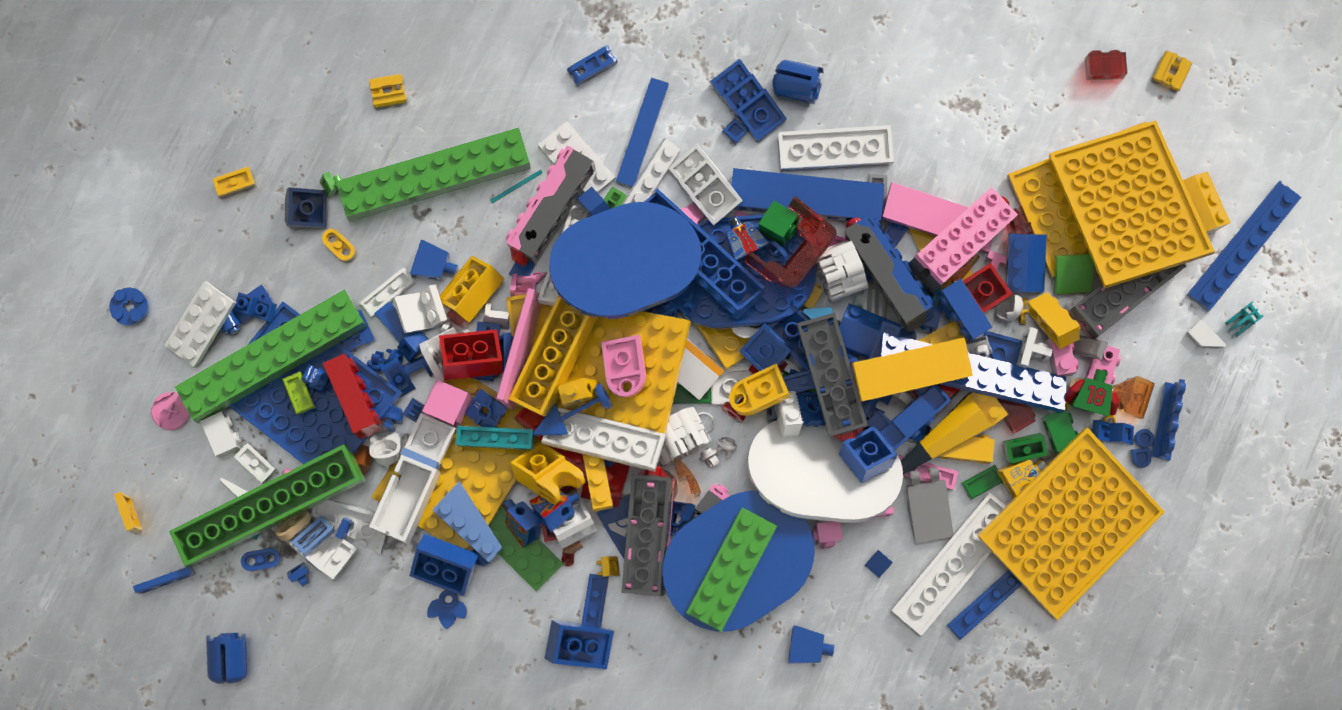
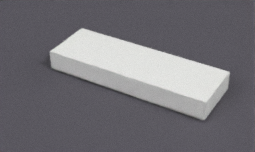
(387, 291)

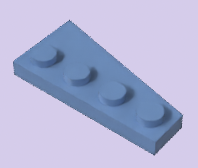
(464, 517)

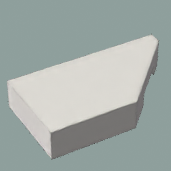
(1204, 336)

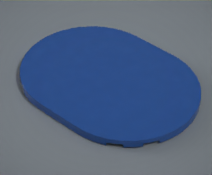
(625, 260)
(775, 305)
(775, 578)

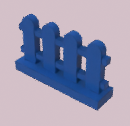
(1167, 420)

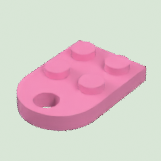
(624, 364)

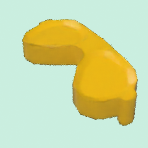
(1021, 318)

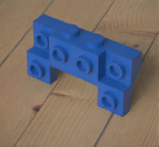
(914, 416)

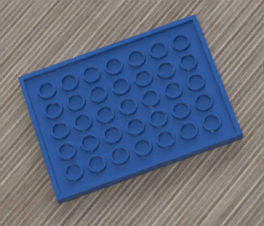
(320, 428)

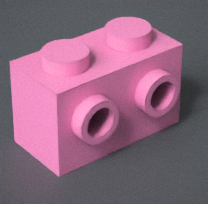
(1062, 359)
(1109, 360)
(827, 534)

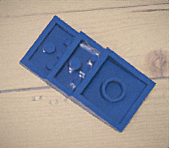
(748, 100)

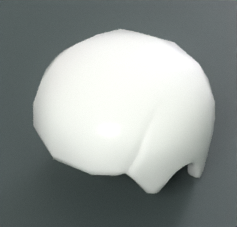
(1010, 309)

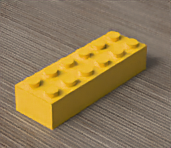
(552, 358)

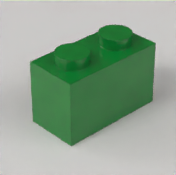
(1059, 430)
(1025, 448)

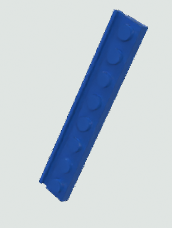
(1244, 246)

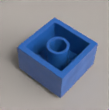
(867, 454)

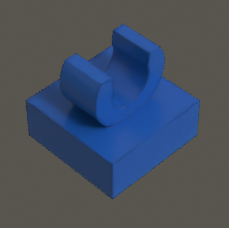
(413, 410)
(298, 573)

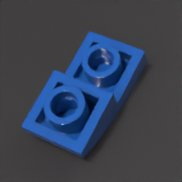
(255, 307)
(390, 319)

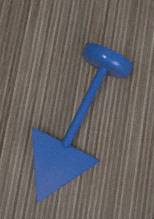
(553, 422)

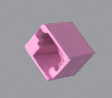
(447, 404)

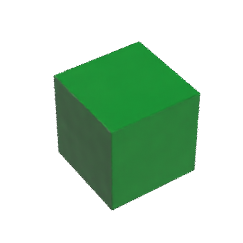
(779, 223)

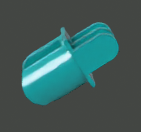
(1245, 317)

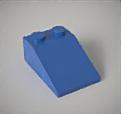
(578, 645)

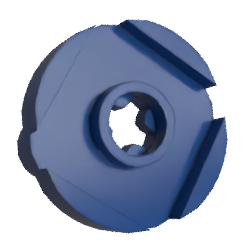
(120, 313)

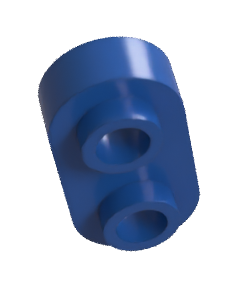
(261, 559)

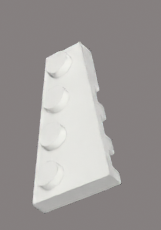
(361, 518)

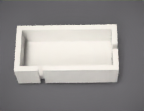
(405, 499)

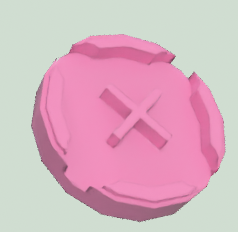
(169, 411)

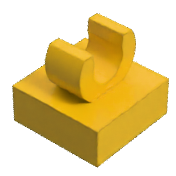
(609, 566)

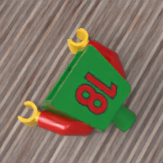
(1094, 396)

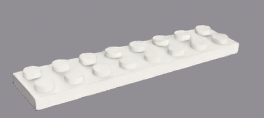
(948, 570)

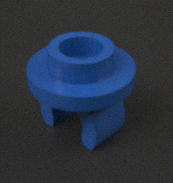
(393, 354)
(376, 361)

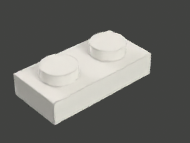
(255, 463)

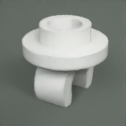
(727, 444)
(709, 457)

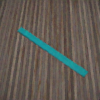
(516, 186)

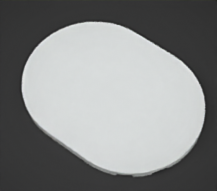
(811, 479)

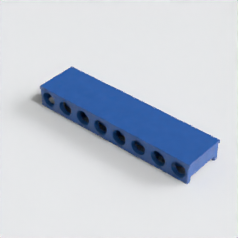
(826, 196)
(718, 271)

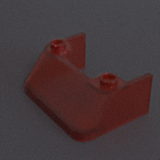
(817, 236)

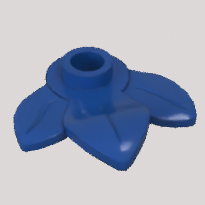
(446, 611)

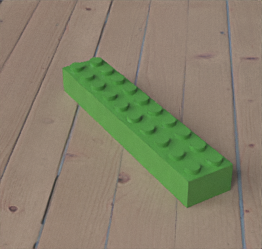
(433, 174)
(270, 356)
(267, 505)

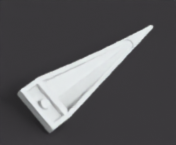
(326, 558)

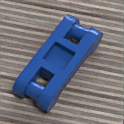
(592, 65)

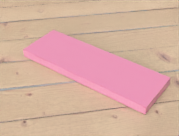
(922, 211)
(520, 347)

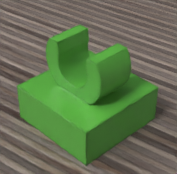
(329, 183)
(614, 198)

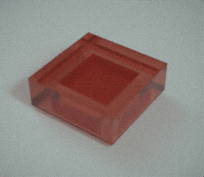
(457, 319)

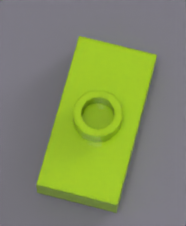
(298, 393)

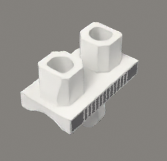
(979, 347)

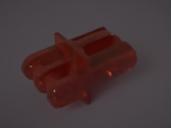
(1021, 222)

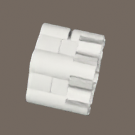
(842, 271)
(683, 435)

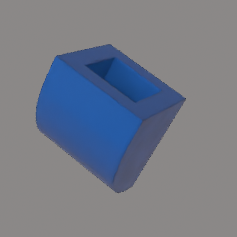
(410, 345)

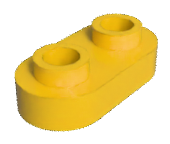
(339, 245)

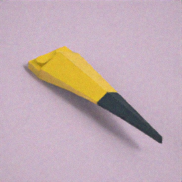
(967, 420)

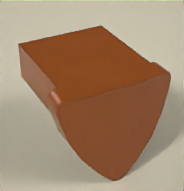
(363, 458)

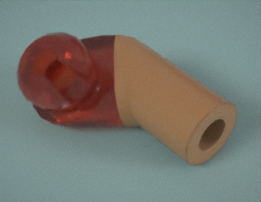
(568, 553)

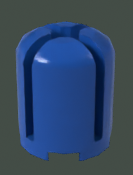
(797, 81)
(226, 658)

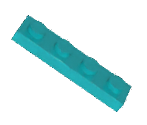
(495, 437)

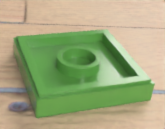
(1073, 274)

